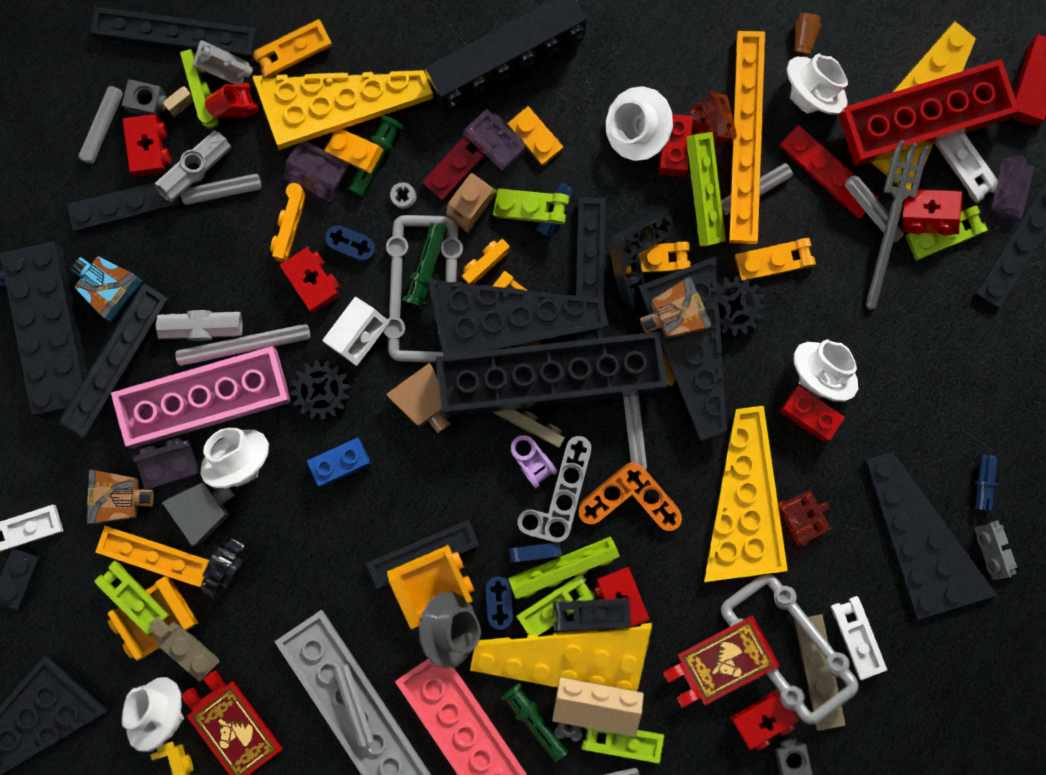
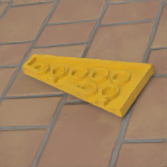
(943, 59)
(329, 102)
(747, 519)
(588, 656)

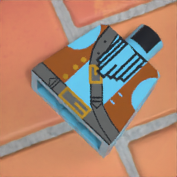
(105, 285)

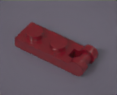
(453, 169)

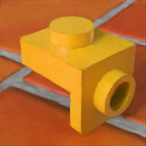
(178, 761)

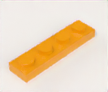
(152, 556)

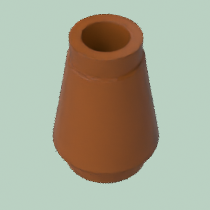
(806, 32)

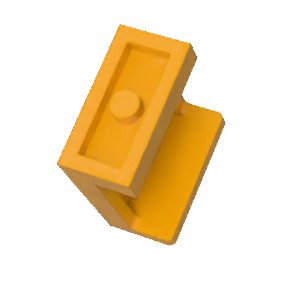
(426, 578)
(137, 642)

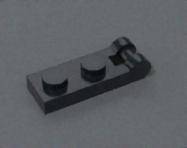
(593, 614)

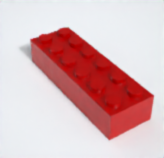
(928, 112)

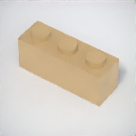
(598, 707)

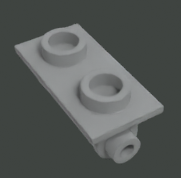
(221, 63)

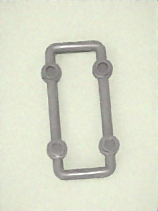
(398, 248)
(836, 664)

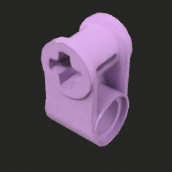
(533, 462)

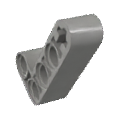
(562, 488)

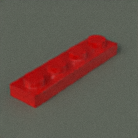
(822, 167)

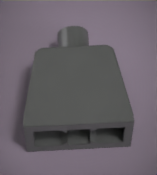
(199, 511)

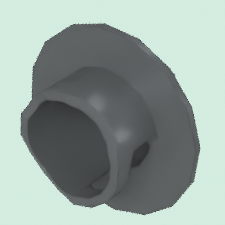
(448, 630)

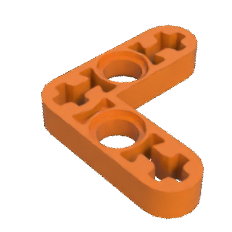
(627, 489)

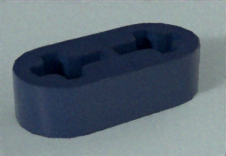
(352, 237)
(535, 552)
(492, 603)

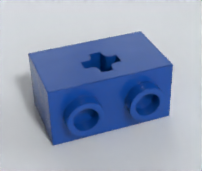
(339, 462)

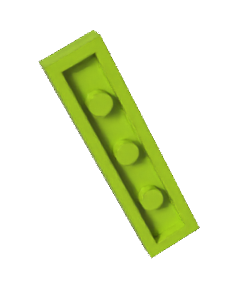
(706, 188)
(569, 565)

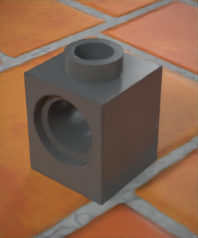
(136, 91)
(788, 747)

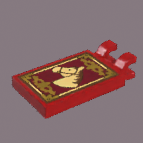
(723, 662)
(231, 726)

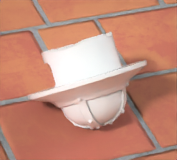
(817, 84)
(639, 123)
(826, 370)
(233, 458)
(152, 713)

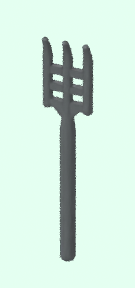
(899, 194)

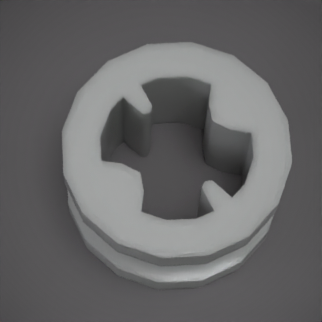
(394, 195)

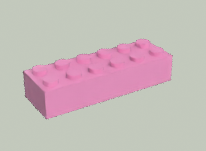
(201, 397)

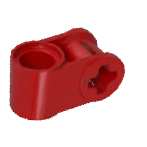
(231, 102)

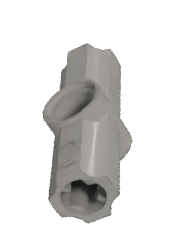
(180, 177)
(199, 325)

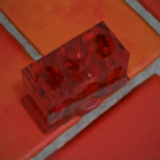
(714, 118)
(796, 517)

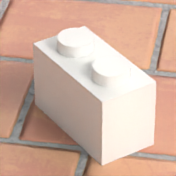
(356, 331)

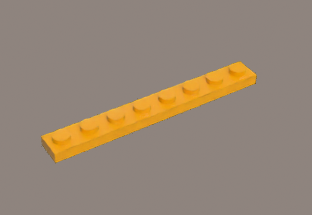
(748, 141)

